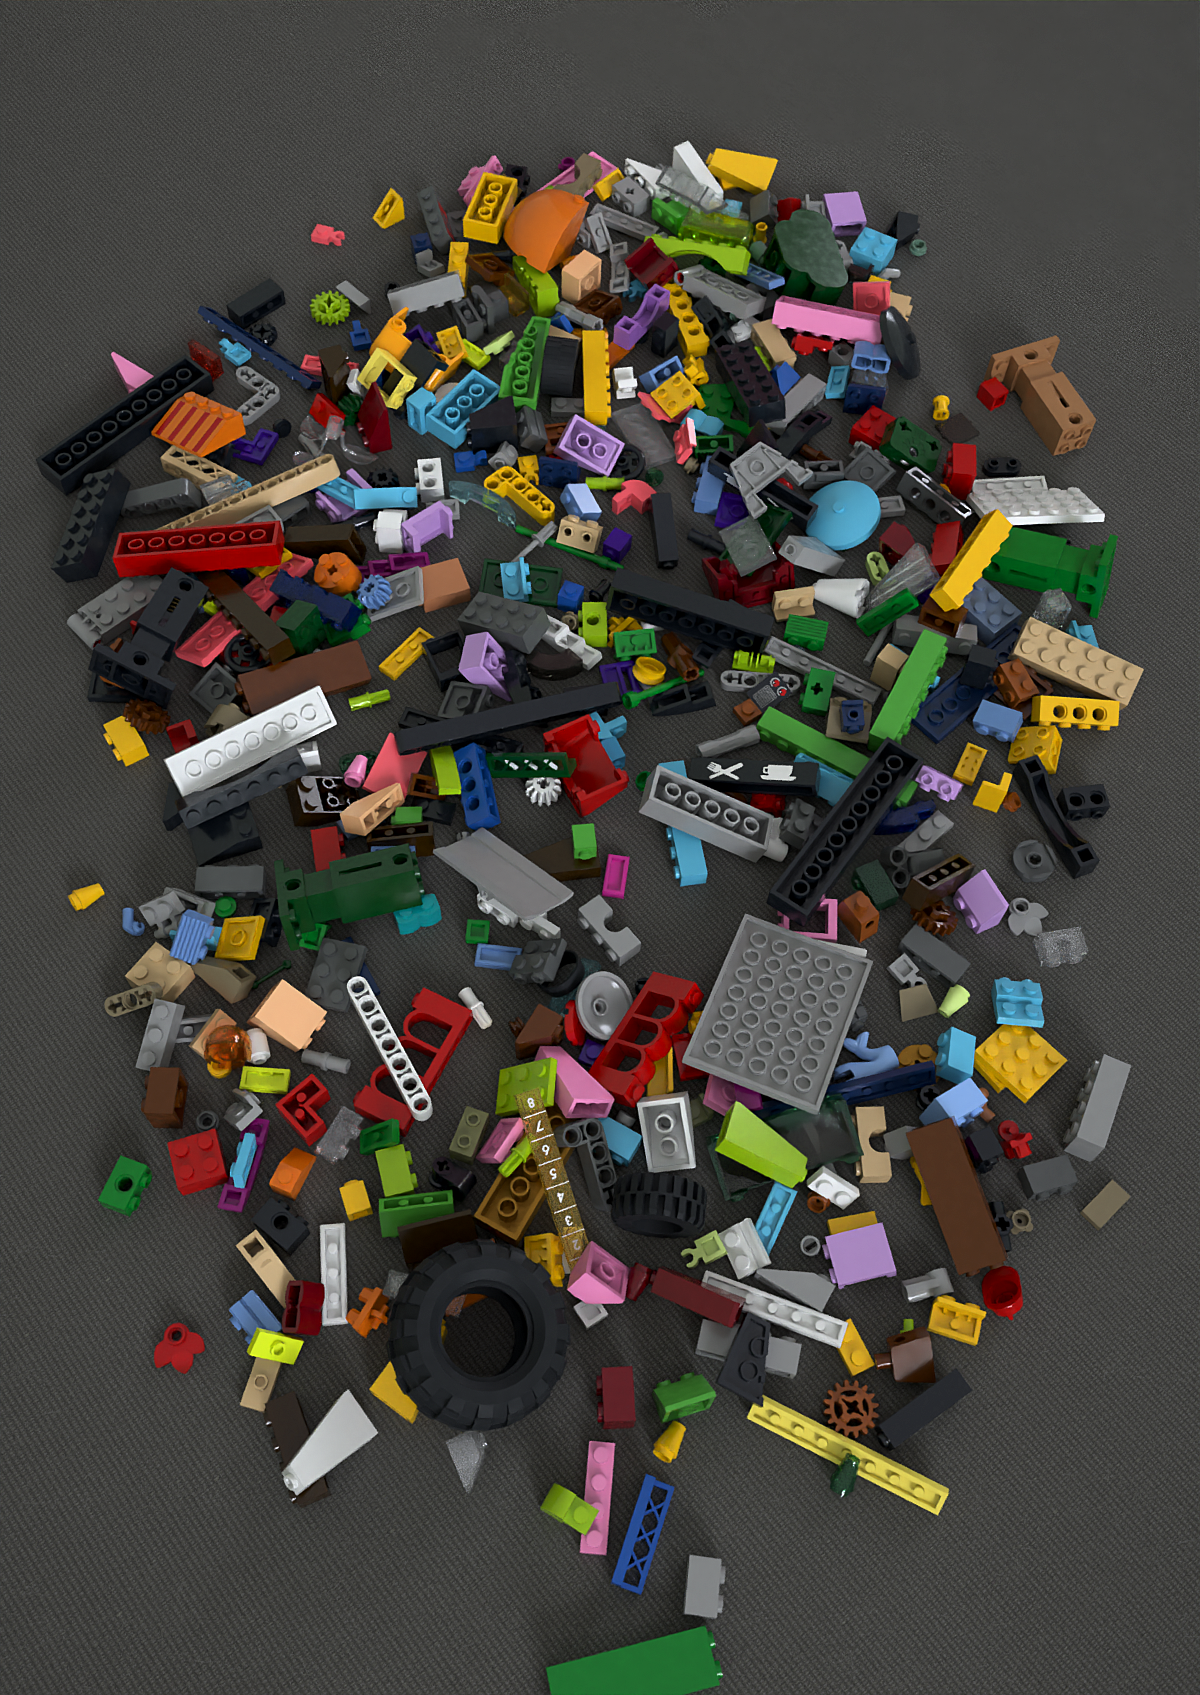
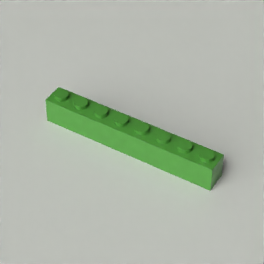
(799, 738)

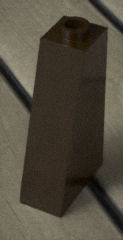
(325, 539)
(560, 862)

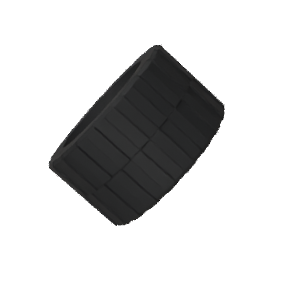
(559, 366)

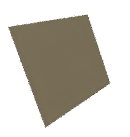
(916, 1002)

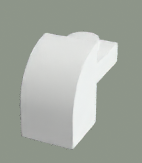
(624, 382)

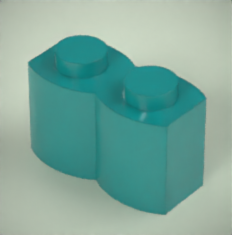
(413, 918)

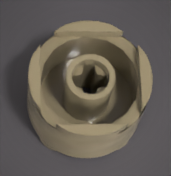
(223, 718)

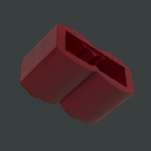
(303, 1308)

